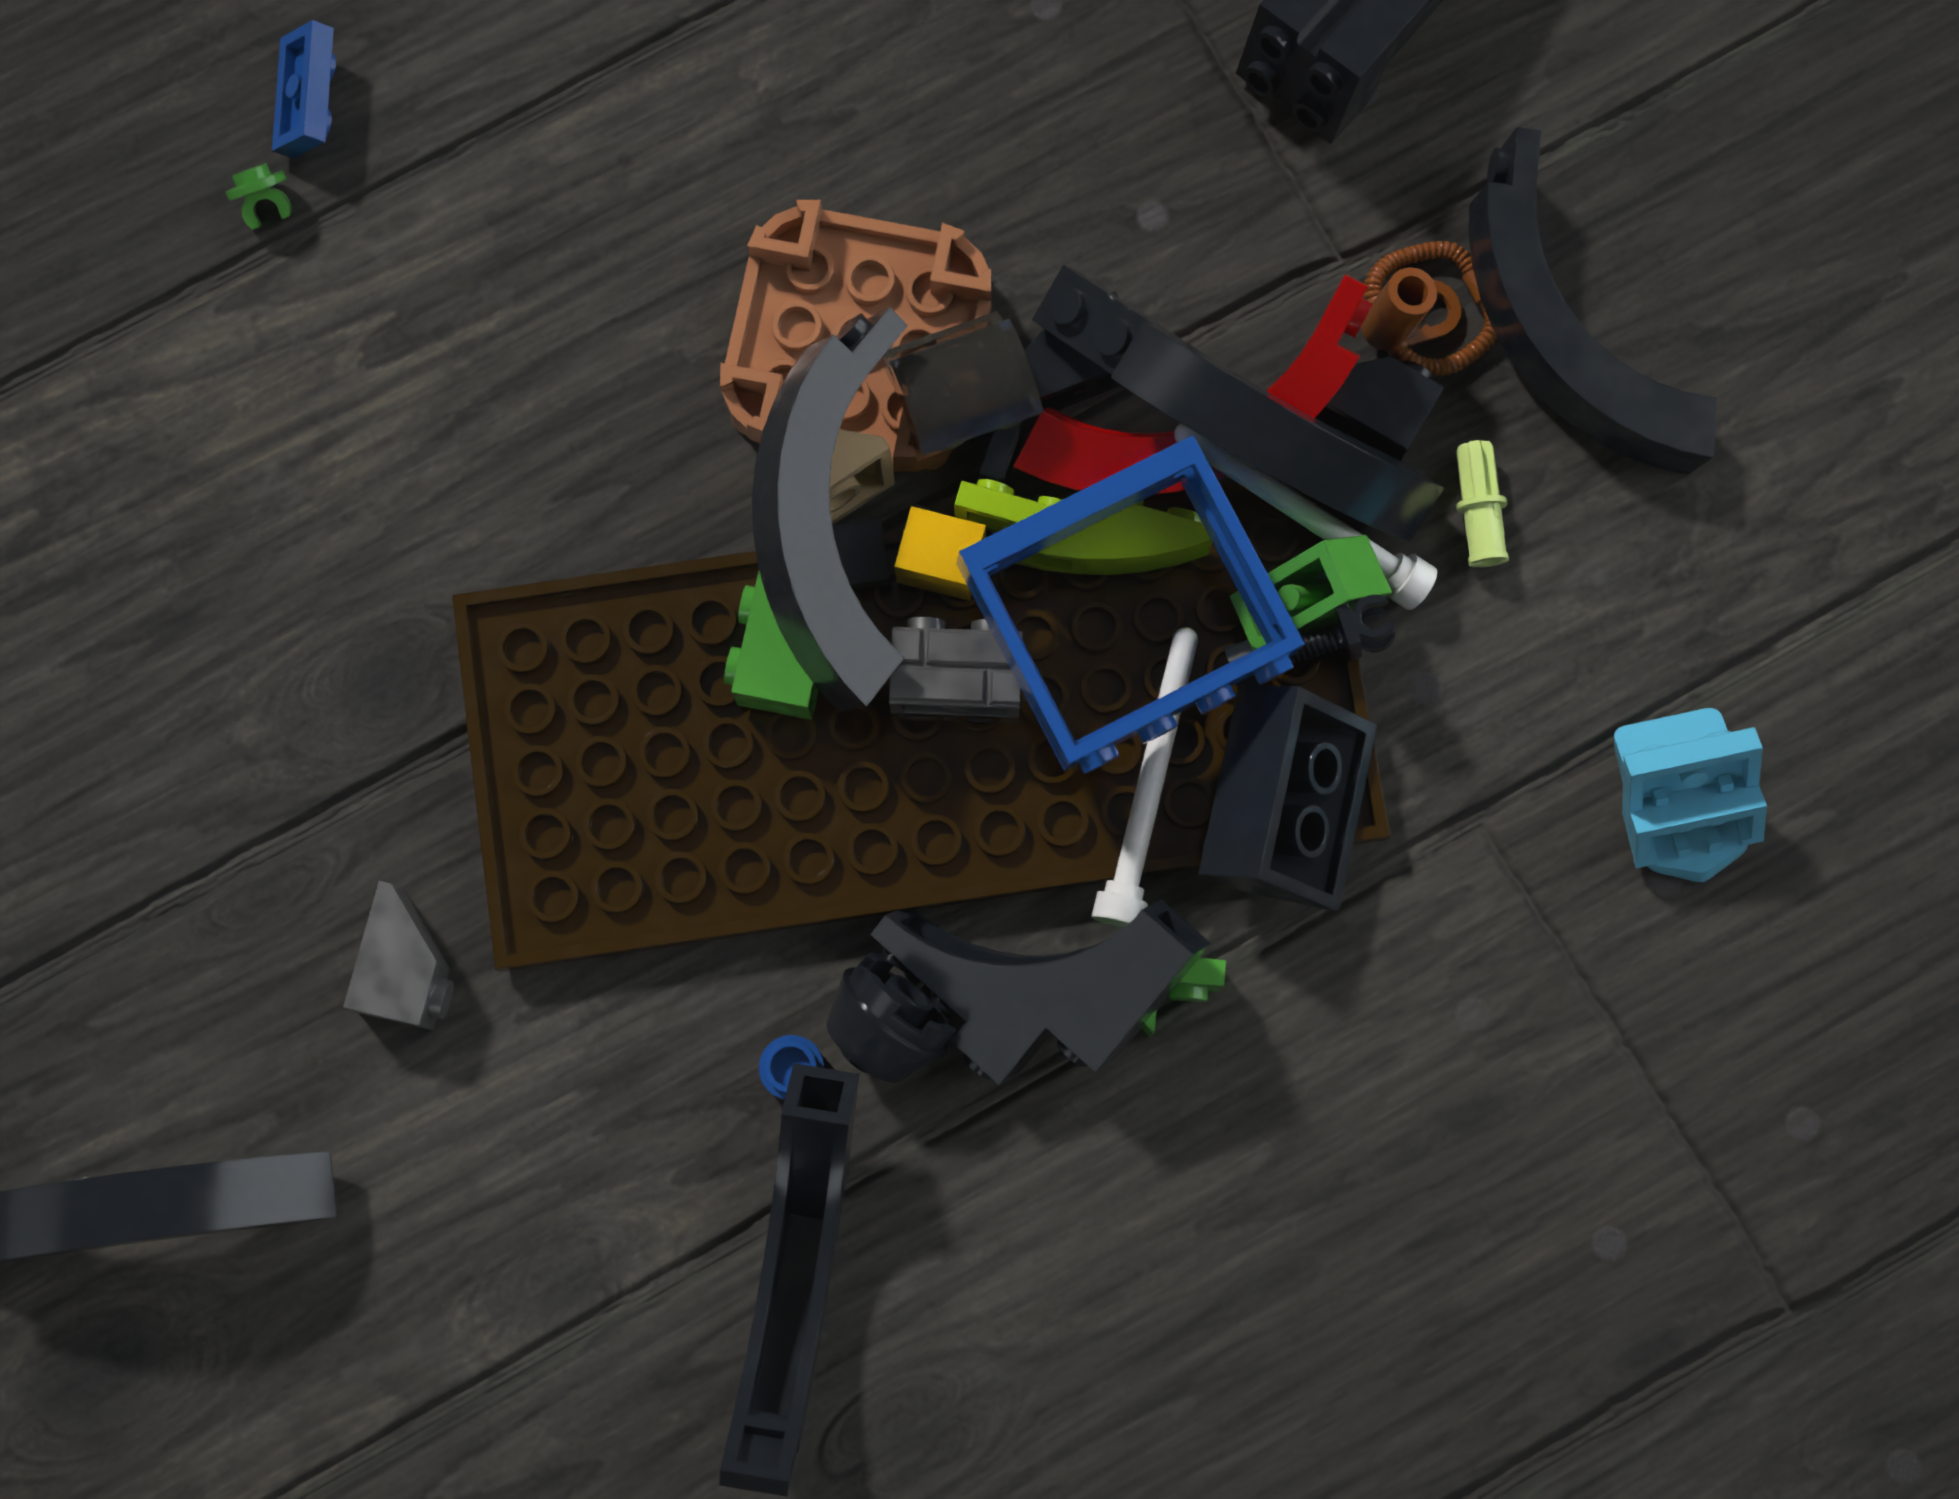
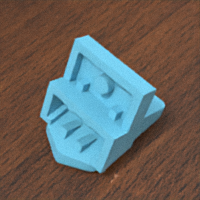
(1690, 792)

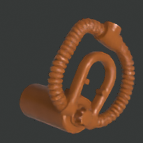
(1408, 299)

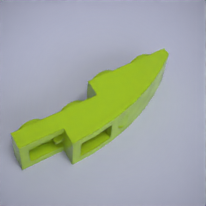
(1121, 544)

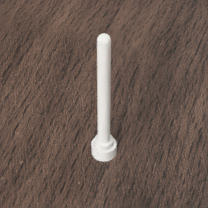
(1407, 576)
(1123, 896)

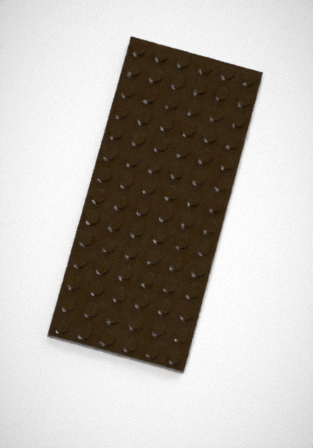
(658, 813)

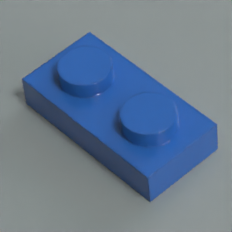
(303, 89)

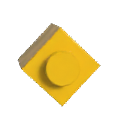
(931, 552)

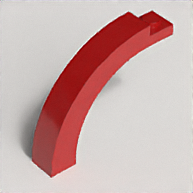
(1084, 454)

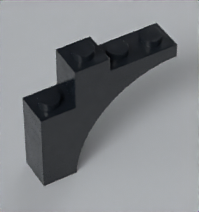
(1015, 1001)

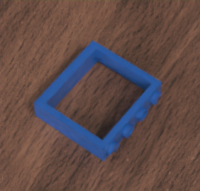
(1178, 463)

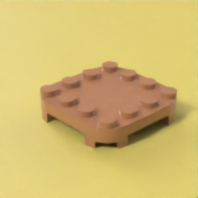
(818, 272)

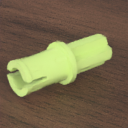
(1481, 504)

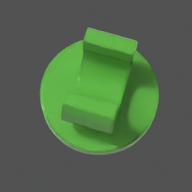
(257, 185)

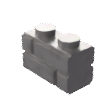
(951, 671)

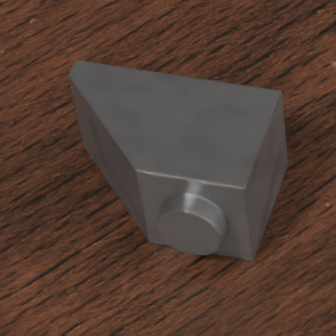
(399, 965)

